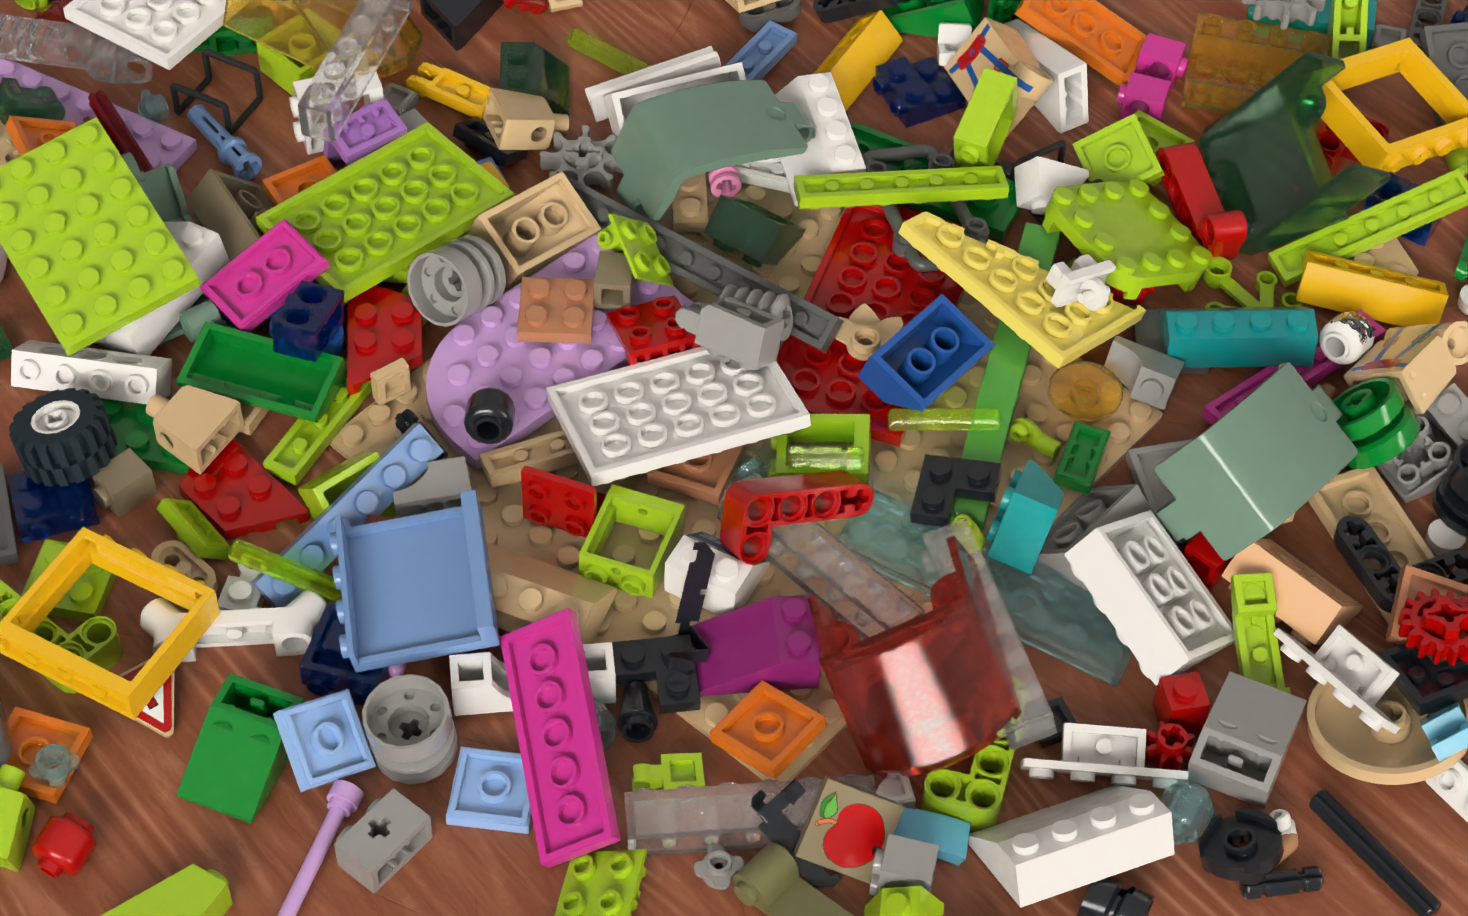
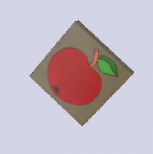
(847, 828)

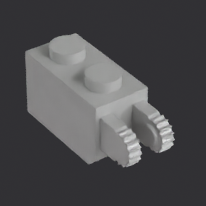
(734, 331)

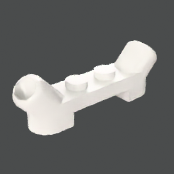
(286, 627)

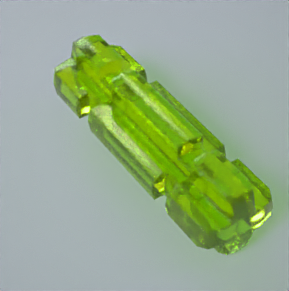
(826, 457)

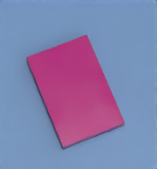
(263, 276)

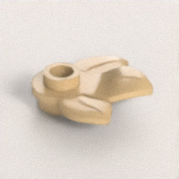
(865, 332)

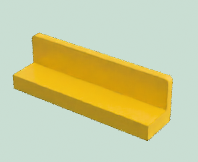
(858, 53)
(1377, 291)

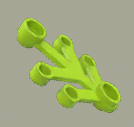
(1218, 276)

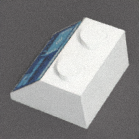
(730, 578)

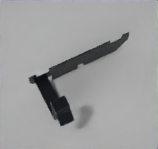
(690, 610)
(783, 832)

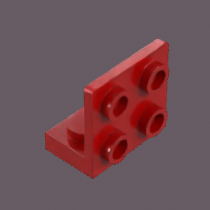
(650, 330)
(559, 501)

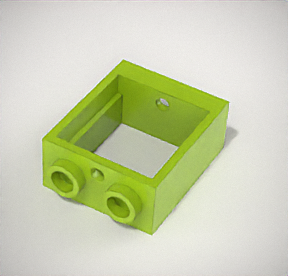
(986, 120)
(825, 428)
(627, 507)

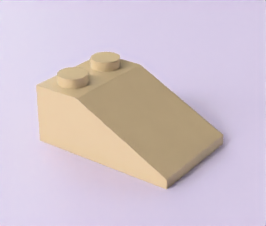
(536, 227)

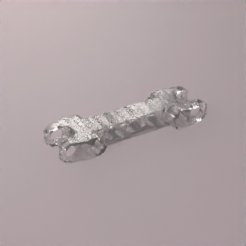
(69, 47)

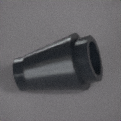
(637, 716)

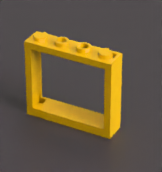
(1427, 80)
(79, 674)

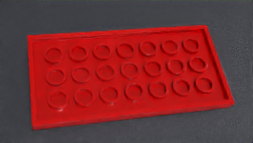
(854, 272)

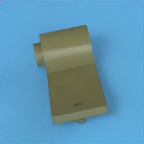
(774, 887)

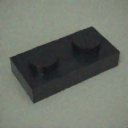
(478, 137)

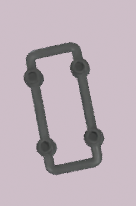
(974, 227)

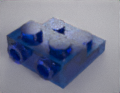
(917, 90)
(51, 510)
(325, 668)

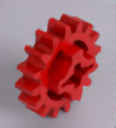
(1436, 626)

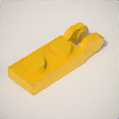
(450, 89)

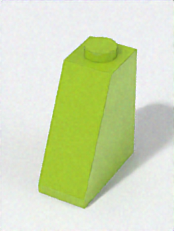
(182, 894)

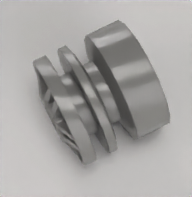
(456, 280)
(410, 729)

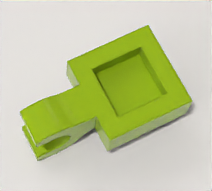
(672, 772)

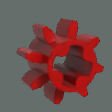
(1169, 746)

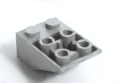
(1426, 460)
(1245, 739)

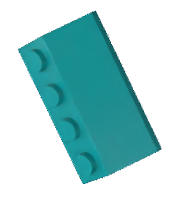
(1240, 336)

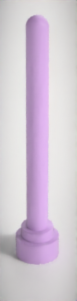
(342, 801)

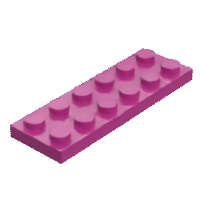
(559, 739)

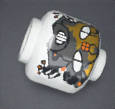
(1346, 338)

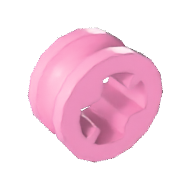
(730, 187)

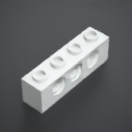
(100, 371)

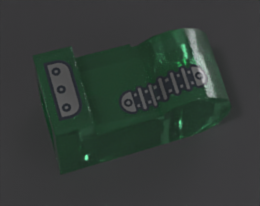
(28, 102)

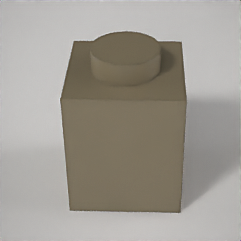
(613, 281)
(124, 483)

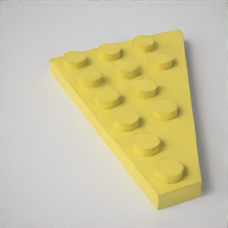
(1017, 291)

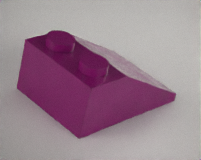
(759, 643)

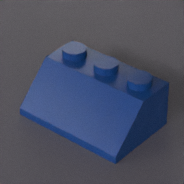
(925, 357)

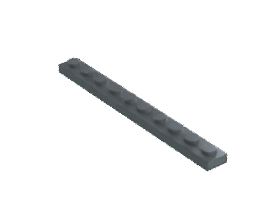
(714, 271)

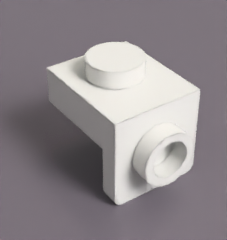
(950, 39)

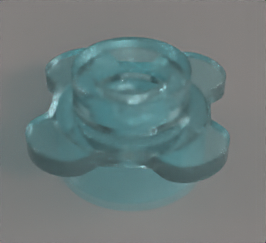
(153, 106)
(752, 466)
(52, 755)

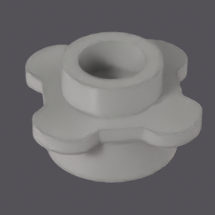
(718, 878)

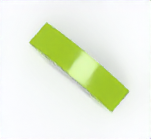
(1253, 628)

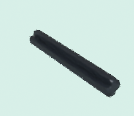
(1374, 854)

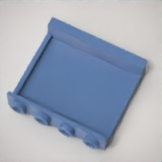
(414, 586)

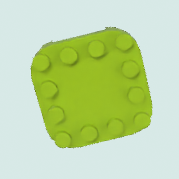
(1129, 229)

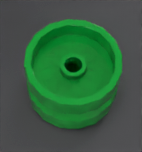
(1376, 421)

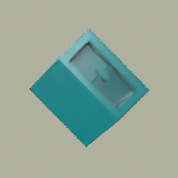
(1024, 518)

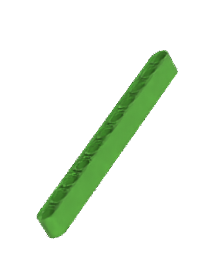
(1004, 377)

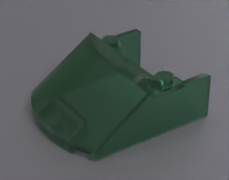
(1272, 162)

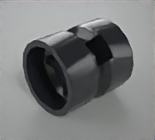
(1110, 899)

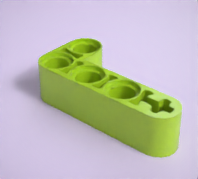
(82, 641)
(972, 788)

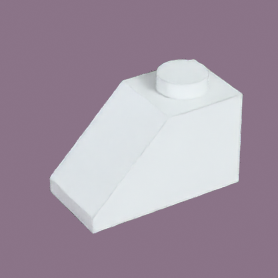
(1038, 179)

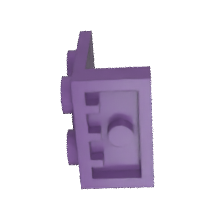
(365, 132)

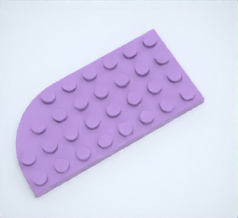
(487, 355)

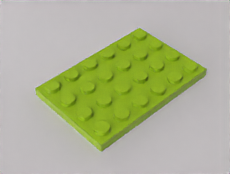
(389, 208)
(87, 237)

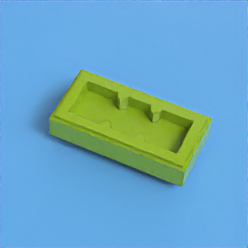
(194, 529)

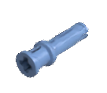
(231, 149)

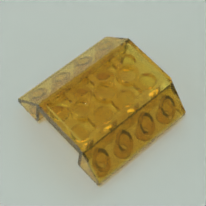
(1239, 57)

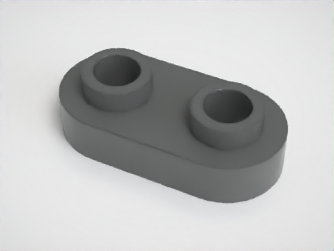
(778, 12)

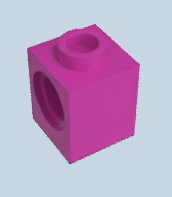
(1162, 58)
(1145, 94)

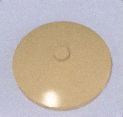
(1373, 755)

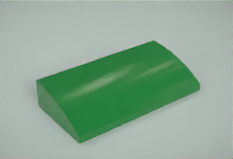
(250, 371)

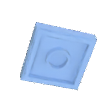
(324, 740)
(489, 792)

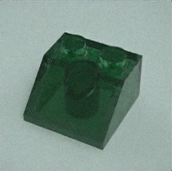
(534, 71)
(752, 231)

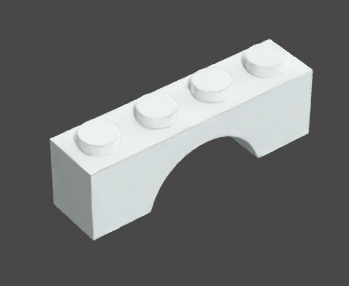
(482, 686)

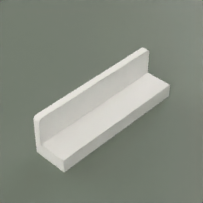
(681, 66)

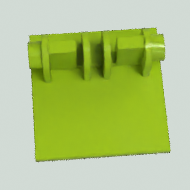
(639, 245)
(602, 884)

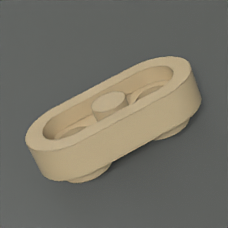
(187, 562)

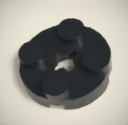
(1241, 863)

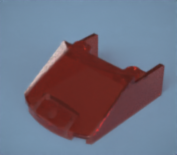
(924, 687)

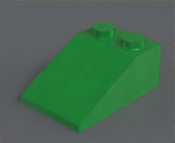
(924, 16)

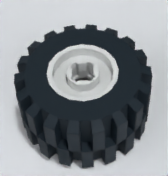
(63, 437)

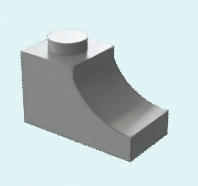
(1144, 371)
(436, 489)

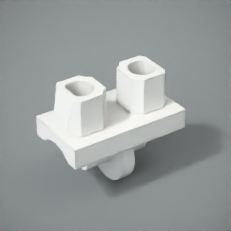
(1081, 283)

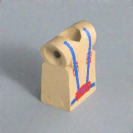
(1005, 51)
(1417, 359)

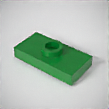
(1081, 457)

